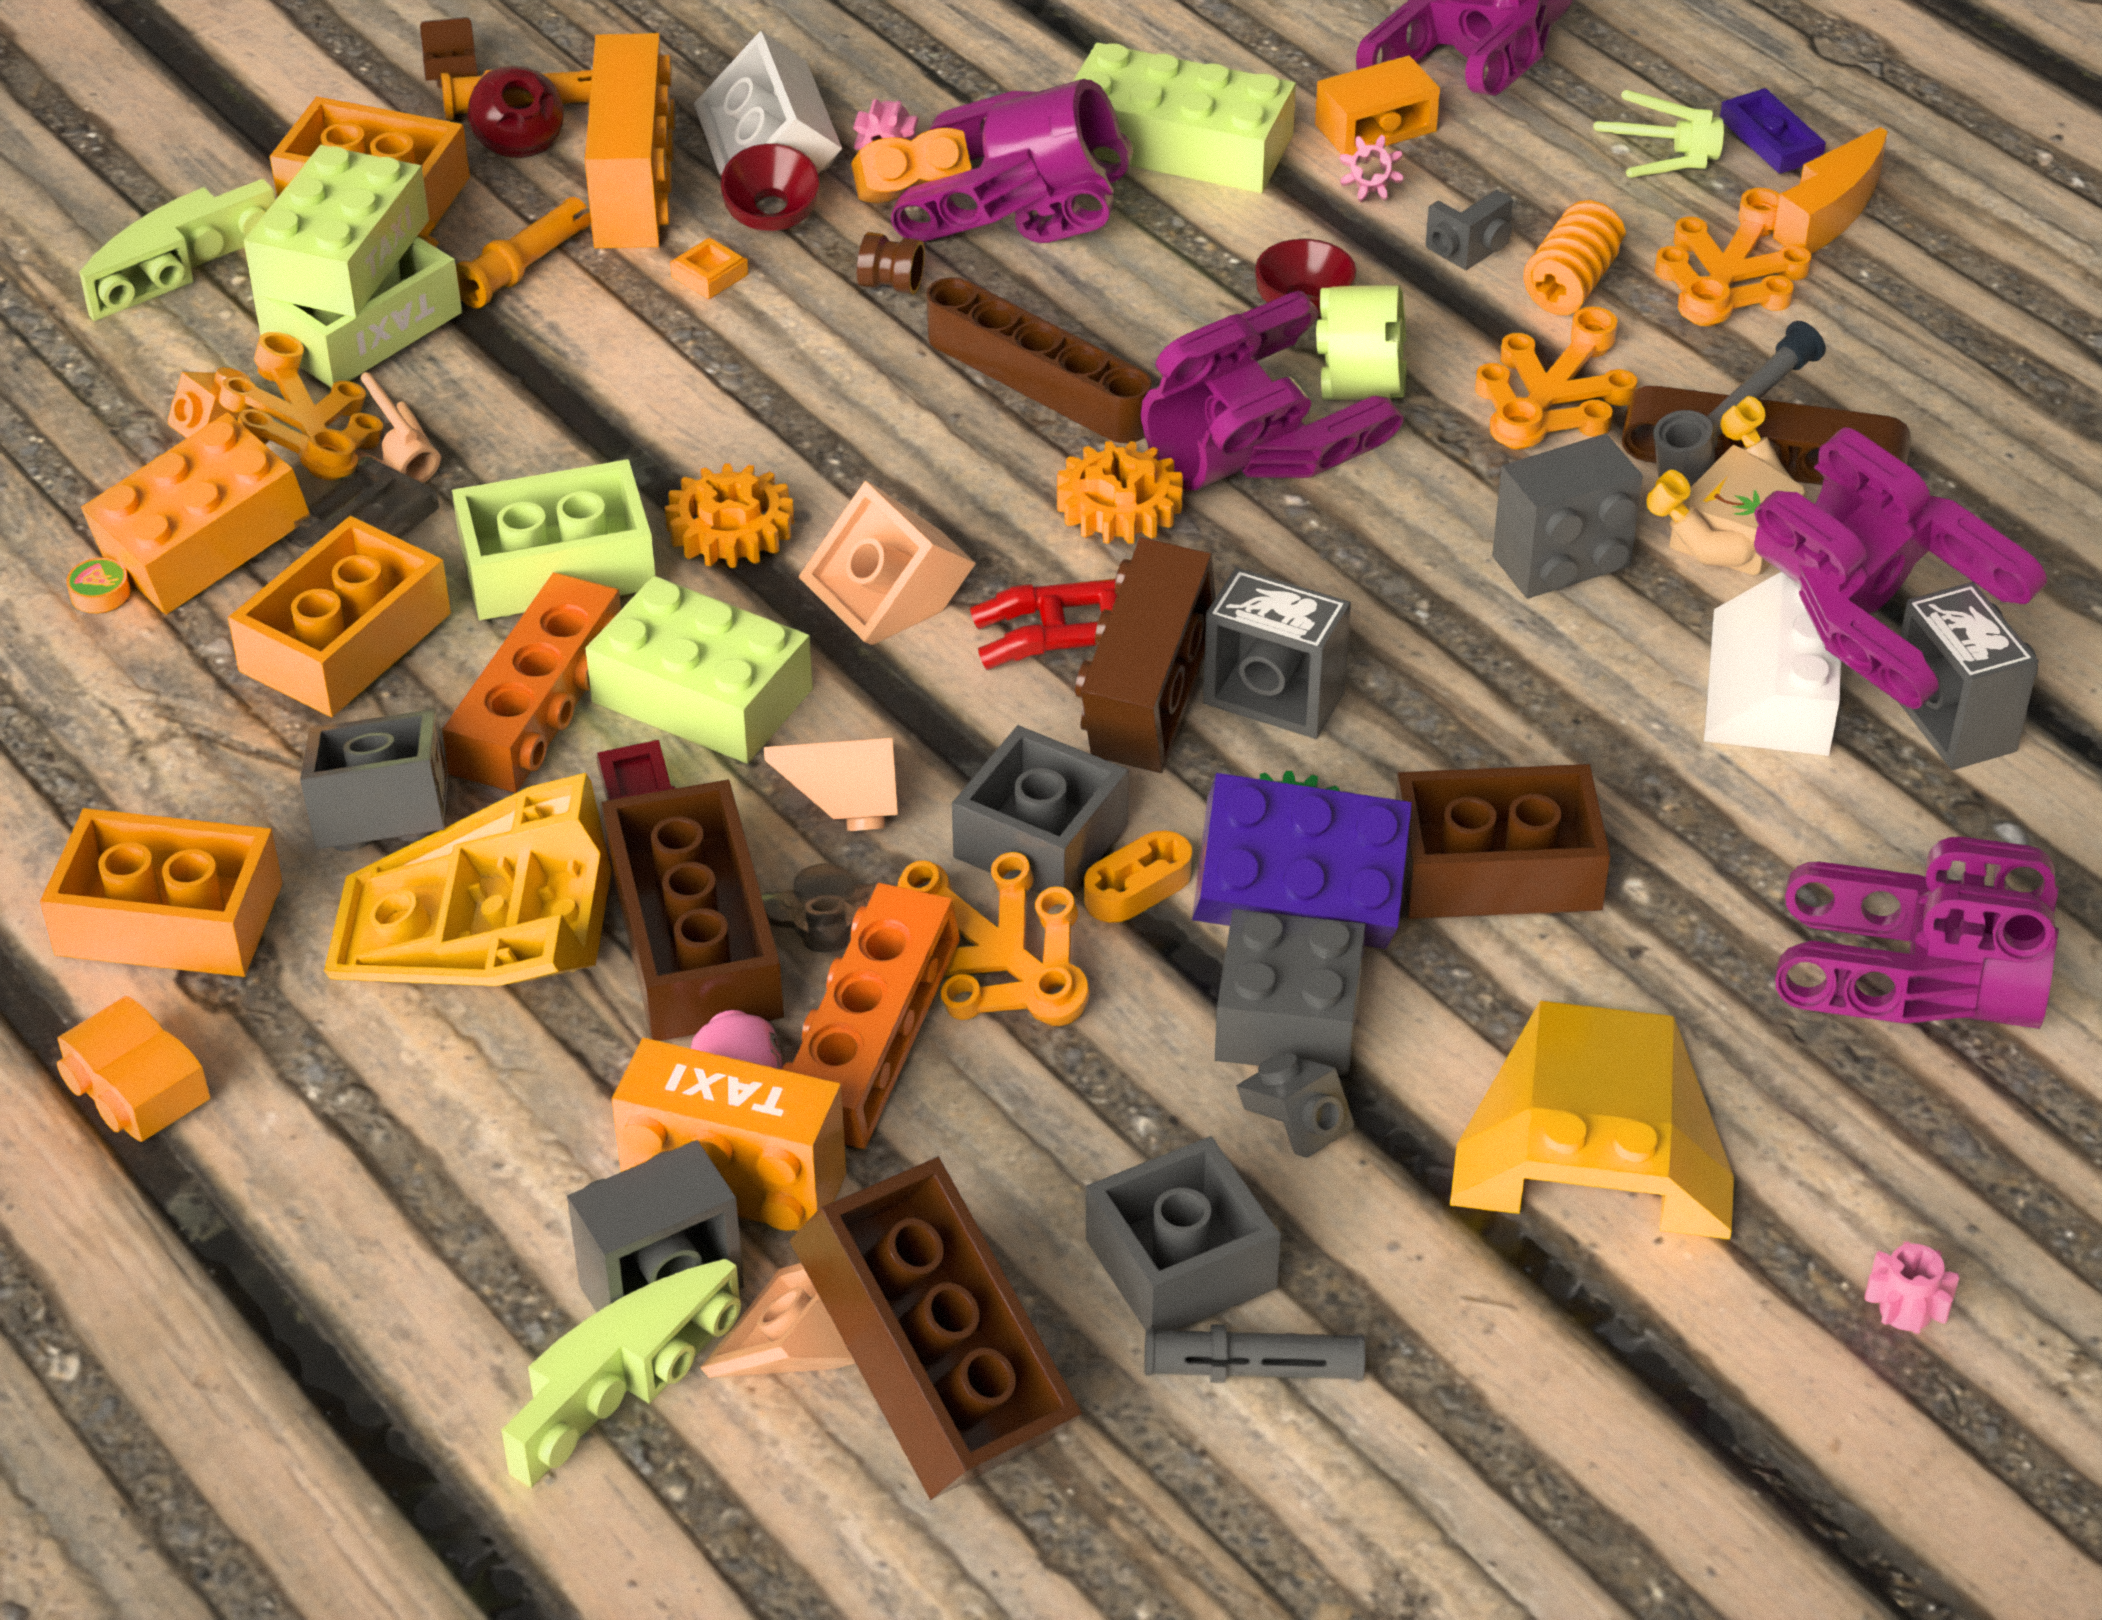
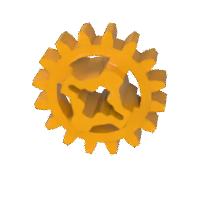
(1119, 492)
(729, 515)

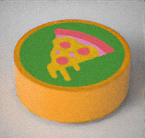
(98, 585)

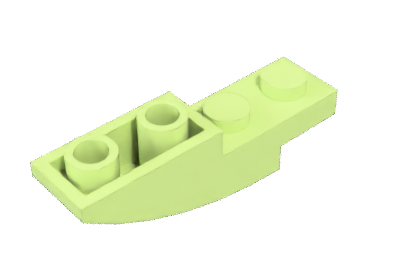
(166, 243)
(627, 1346)

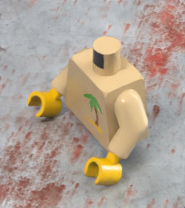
(1716, 514)

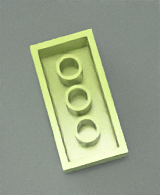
(1195, 116)

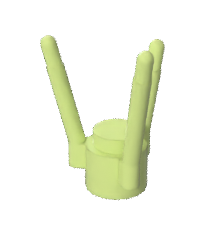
(1697, 137)

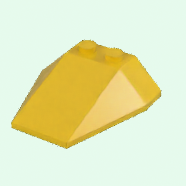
(485, 899)
(1600, 1106)

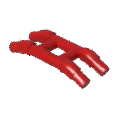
(1050, 603)

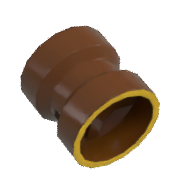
(890, 263)

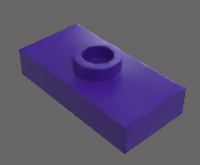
(1772, 130)

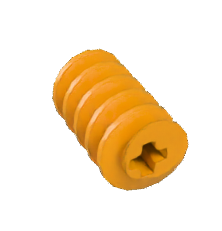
(1574, 257)

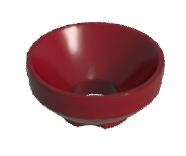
(512, 130)
(770, 172)
(1303, 267)

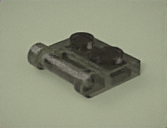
(370, 495)

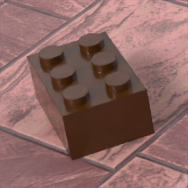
(1147, 654)
(1503, 841)

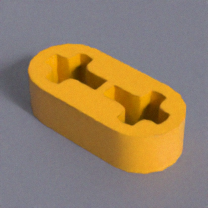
(1140, 879)

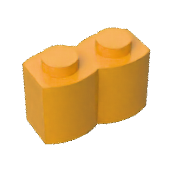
(895, 164)
(131, 1069)

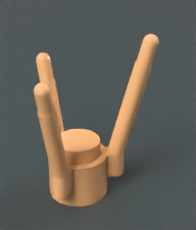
(406, 445)

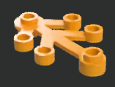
(1710, 298)
(1526, 421)
(321, 450)
(1004, 947)

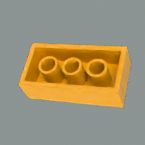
(629, 140)

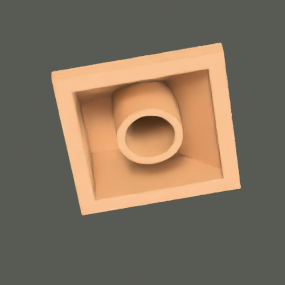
(885, 567)
(842, 778)
(781, 1332)

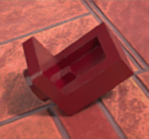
(633, 770)

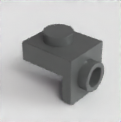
(1471, 234)
(1303, 1097)

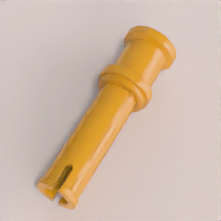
(456, 91)
(505, 261)

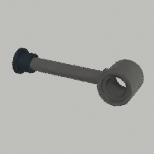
(1689, 439)

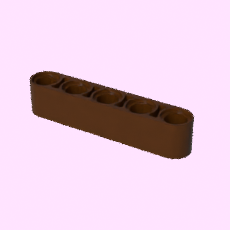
(1037, 359)
(1791, 428)

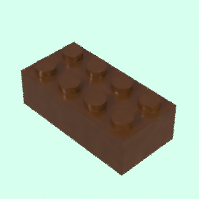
(691, 908)
(934, 1326)

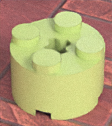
(1362, 342)

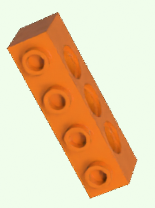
(529, 685)
(877, 1001)

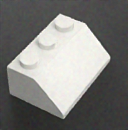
(767, 99)
(1770, 673)

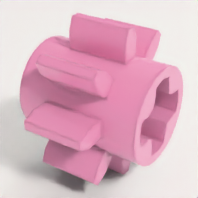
(884, 120)
(1364, 156)
(1911, 1287)

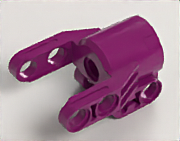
(1490, 33)
(1034, 159)
(1228, 416)
(1861, 547)
(1971, 944)

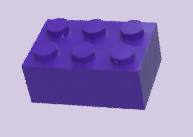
(1302, 854)

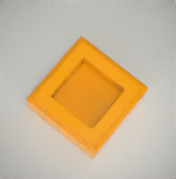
(709, 268)

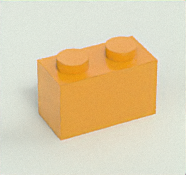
(1375, 101)

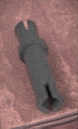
(1253, 1354)

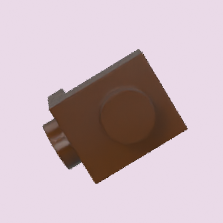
(448, 48)

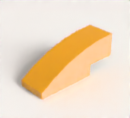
(1830, 193)

